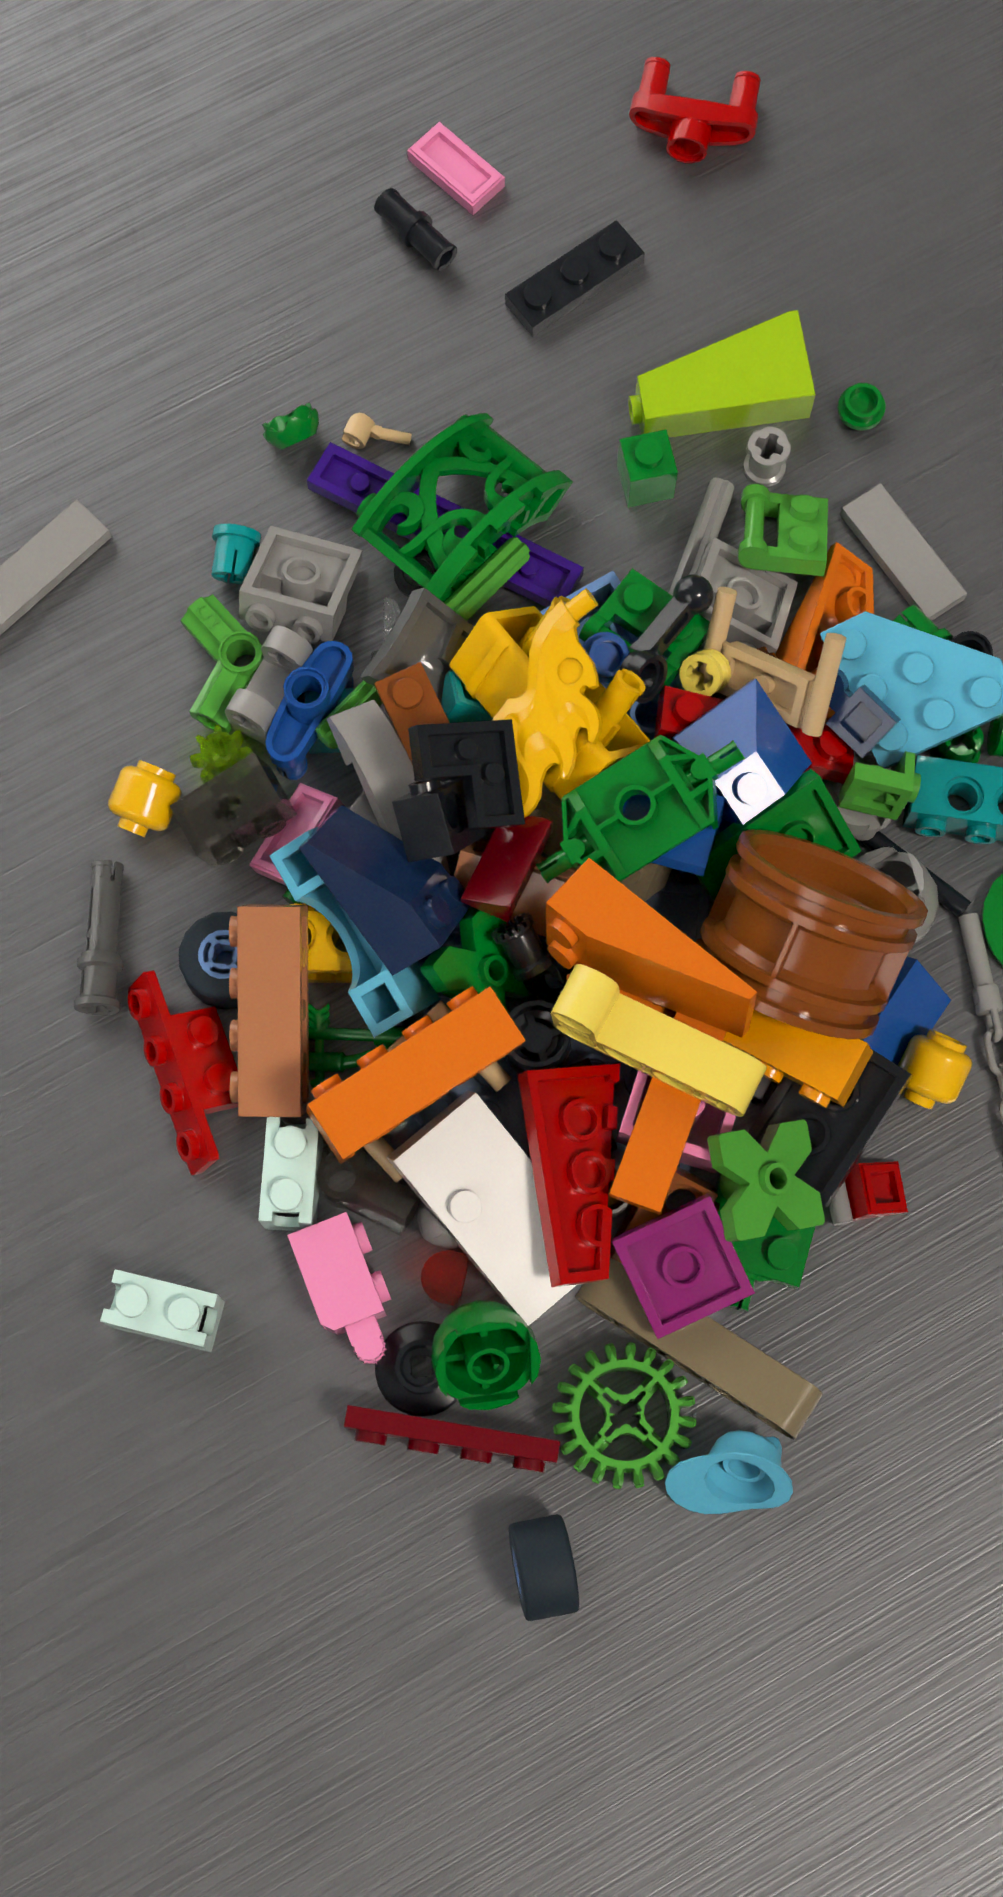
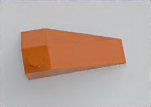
(829, 601)

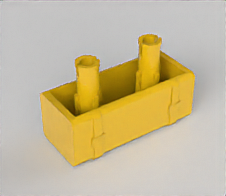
(496, 669)

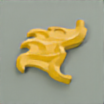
(554, 701)

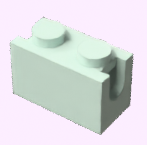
(290, 1175)
(163, 1311)

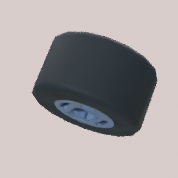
(198, 957)
(544, 1567)

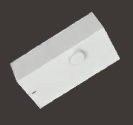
(485, 1198)

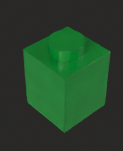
(647, 468)

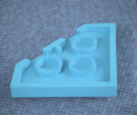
(924, 679)

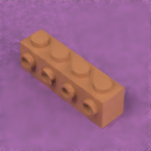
(271, 1010)

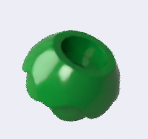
(292, 428)

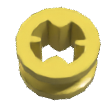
(716, 666)

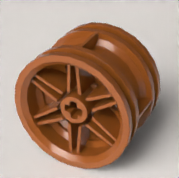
(812, 932)

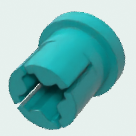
(233, 551)

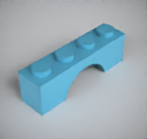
(376, 993)

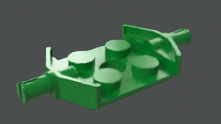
(681, 806)

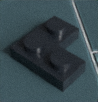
(484, 759)

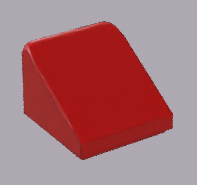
(875, 1190)

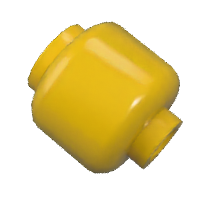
(144, 798)
(937, 1068)

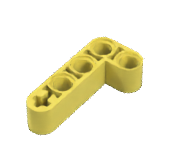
(654, 1043)

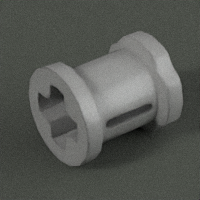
(768, 442)

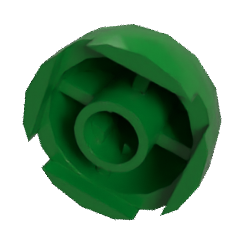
(484, 1355)

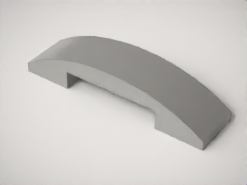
(379, 761)

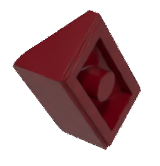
(507, 867)

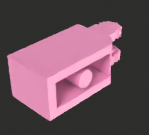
(341, 1284)

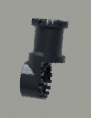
(530, 957)

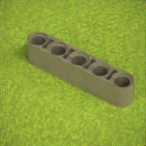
(711, 1356)

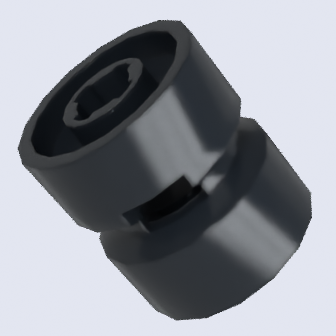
(544, 1043)

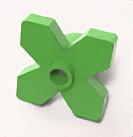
(762, 1180)

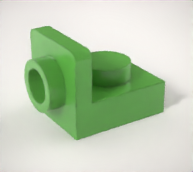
(881, 790)

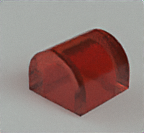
(444, 1278)

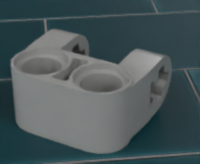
(255, 707)

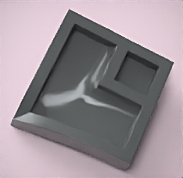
(424, 634)

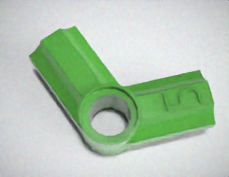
(225, 642)

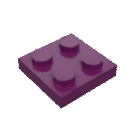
(682, 1266)

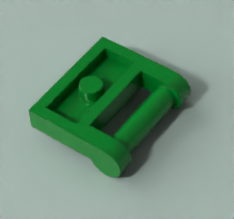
(634, 608)

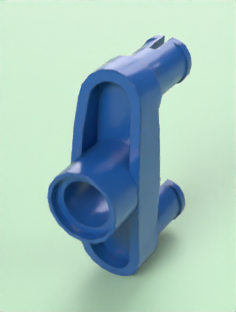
(294, 723)

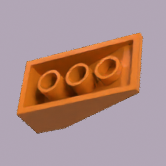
(617, 933)

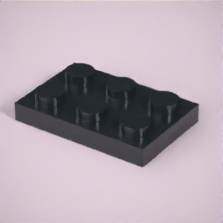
(836, 1132)

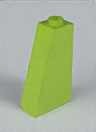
(729, 384)

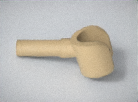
(362, 427)

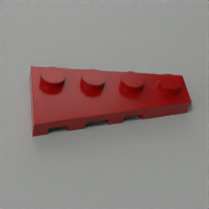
(569, 1142)

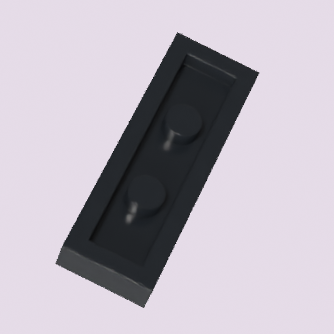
(574, 278)

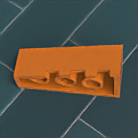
(413, 1073)

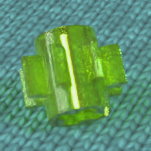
(219, 744)

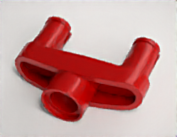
(692, 122)

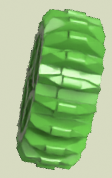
(654, 1381)

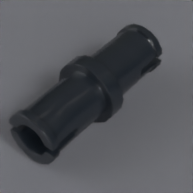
(415, 229)

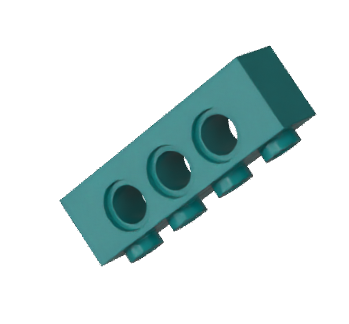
(976, 783)

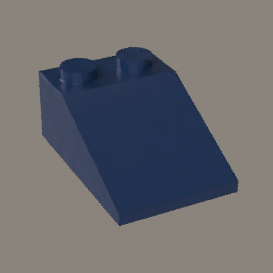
(394, 903)

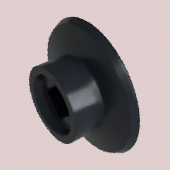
(394, 1371)

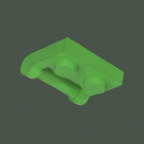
(800, 532)

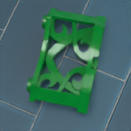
(460, 449)

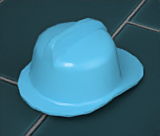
(735, 1476)

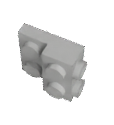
(299, 584)
(761, 597)

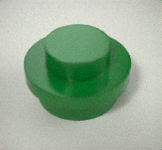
(861, 406)

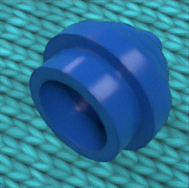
(607, 653)

